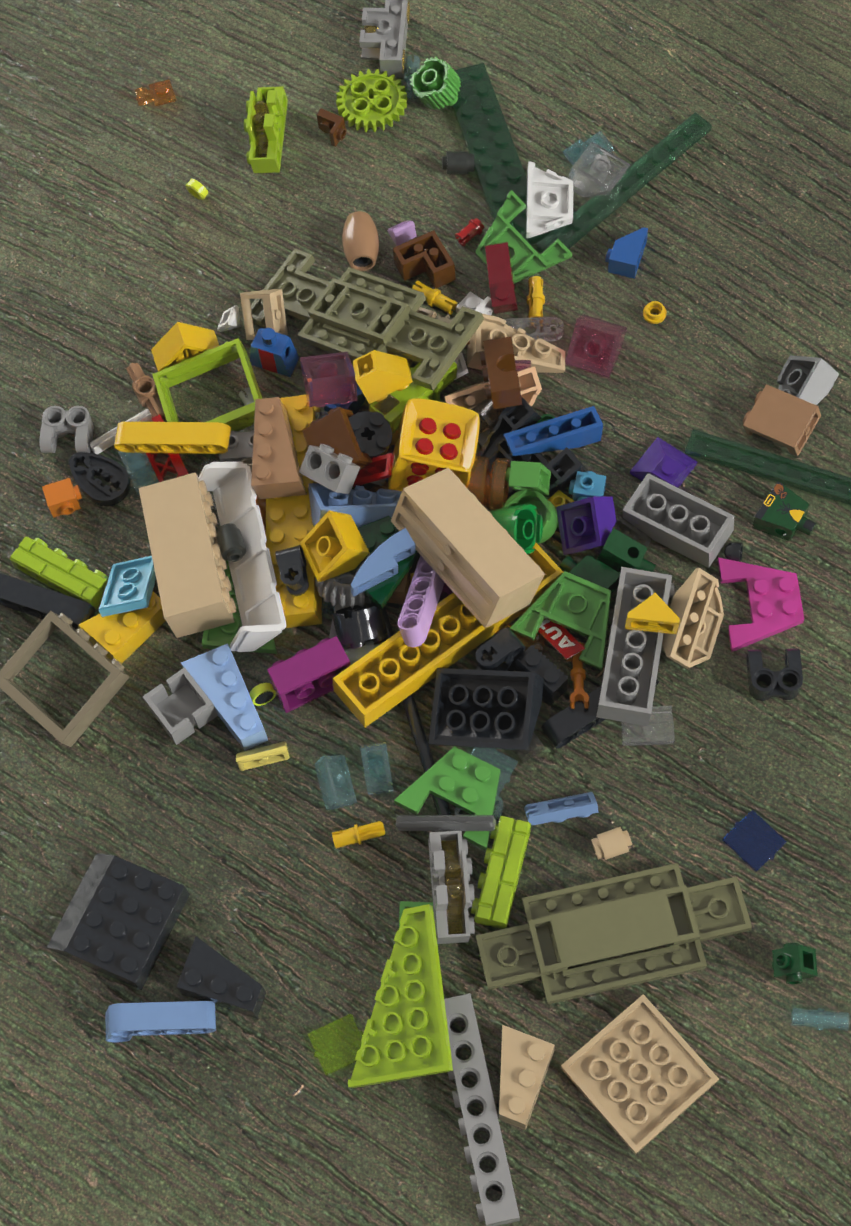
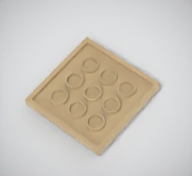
(639, 1074)

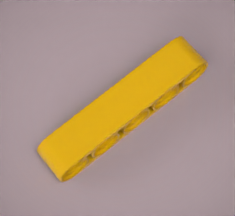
(172, 437)

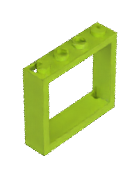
(202, 363)

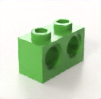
(529, 477)

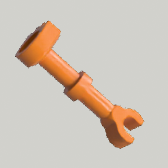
(578, 676)

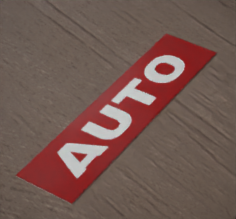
(560, 638)

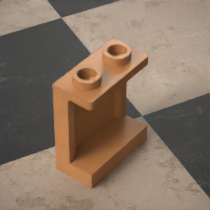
(782, 418)

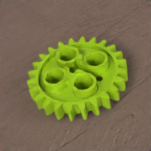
(368, 102)

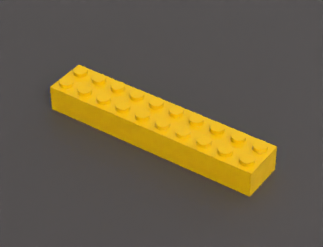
(291, 520)
(396, 671)

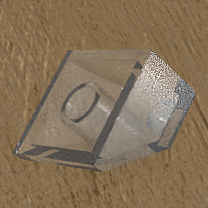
(597, 172)

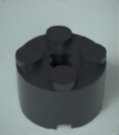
(371, 432)
(359, 625)

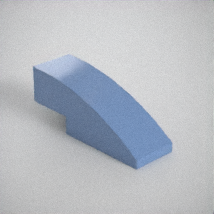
(383, 562)

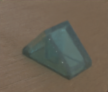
(376, 768)

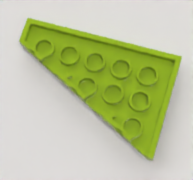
(409, 1019)

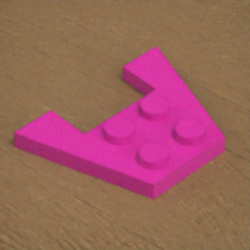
(772, 601)

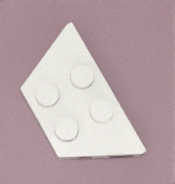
(547, 201)

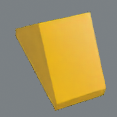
(653, 616)

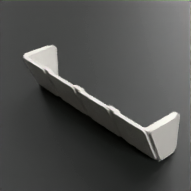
(254, 573)

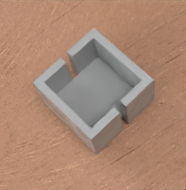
(182, 709)

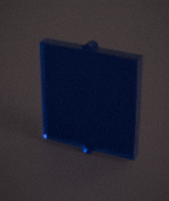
(754, 840)

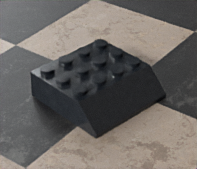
(119, 919)

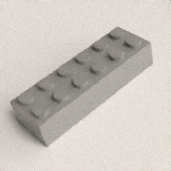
(632, 654)

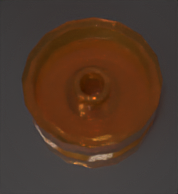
(492, 484)

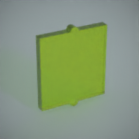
(336, 1044)

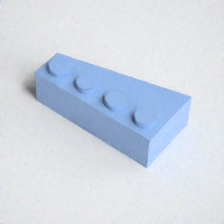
(224, 686)

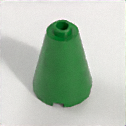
(521, 524)

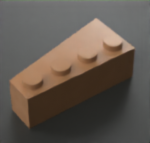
(274, 454)

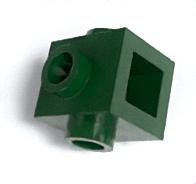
(794, 963)

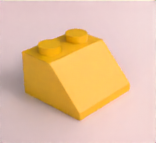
(334, 546)

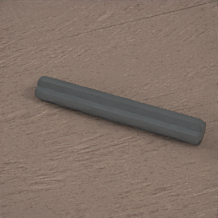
(445, 822)

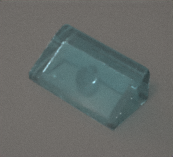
(335, 782)

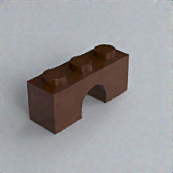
(503, 385)

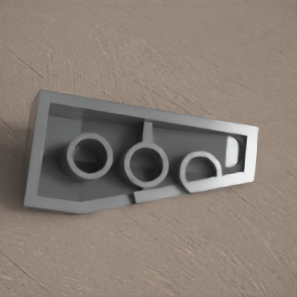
(806, 378)

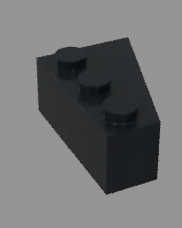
(216, 979)

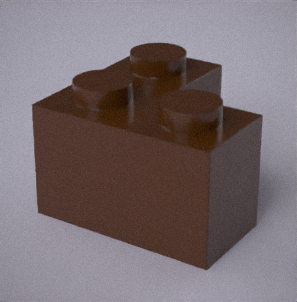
(425, 255)

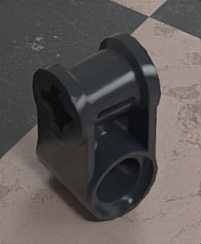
(293, 569)

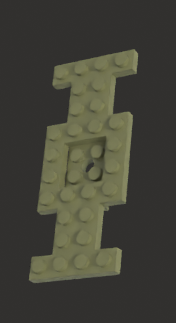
(387, 320)

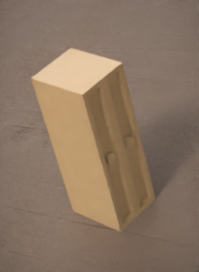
(467, 547)
(187, 555)

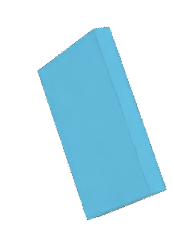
(128, 586)

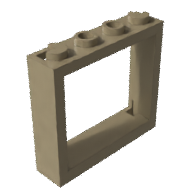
(92, 707)

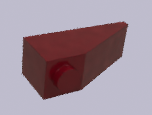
(500, 278)

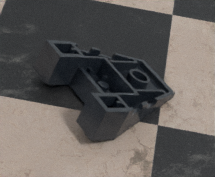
(562, 467)

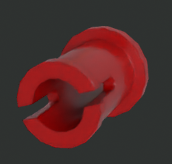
(470, 231)

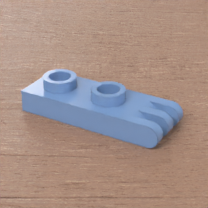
(561, 809)

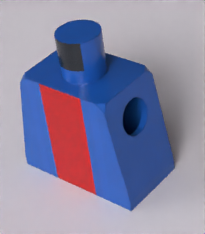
(273, 352)

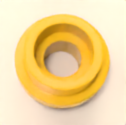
(654, 307)

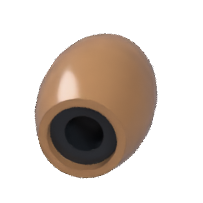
(360, 241)

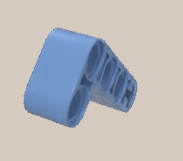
(159, 1018)

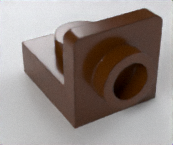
(333, 125)

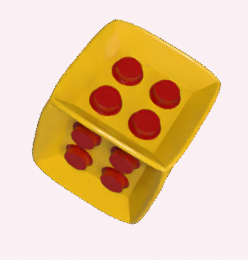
(433, 439)

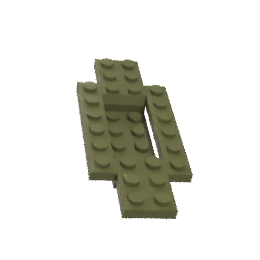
(610, 921)

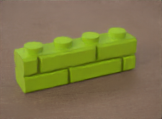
(59, 572)
(502, 872)

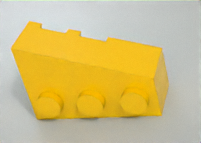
(125, 631)

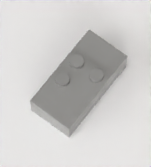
(679, 520)

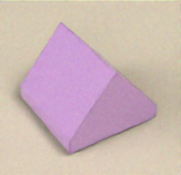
(402, 232)

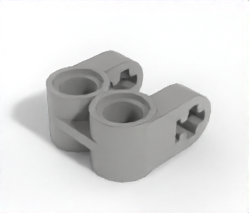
(68, 424)

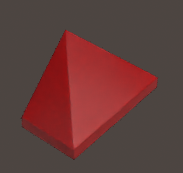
(379, 469)

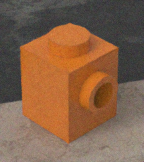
(62, 497)

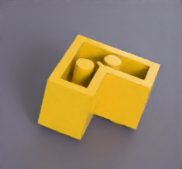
(181, 343)

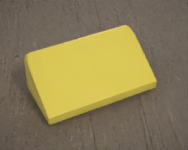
(262, 756)

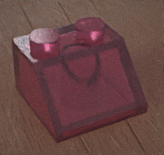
(595, 345)
(329, 379)

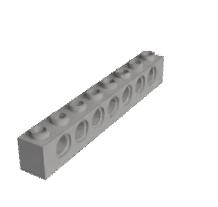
(504, 1210)

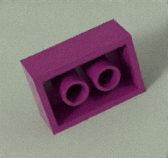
(308, 673)

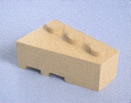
(522, 1075)

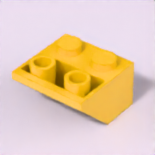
(381, 374)

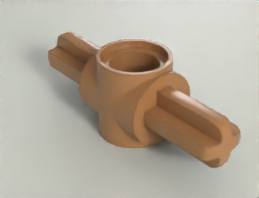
(141, 384)

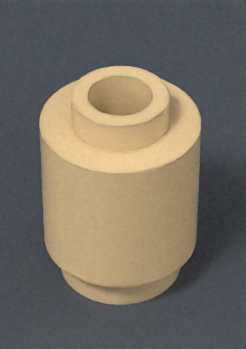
(611, 843)

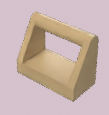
(273, 311)

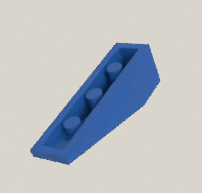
(556, 434)

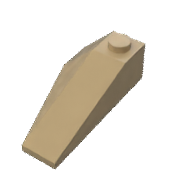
(543, 355)

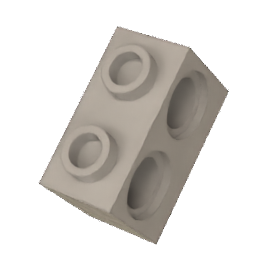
(328, 471)

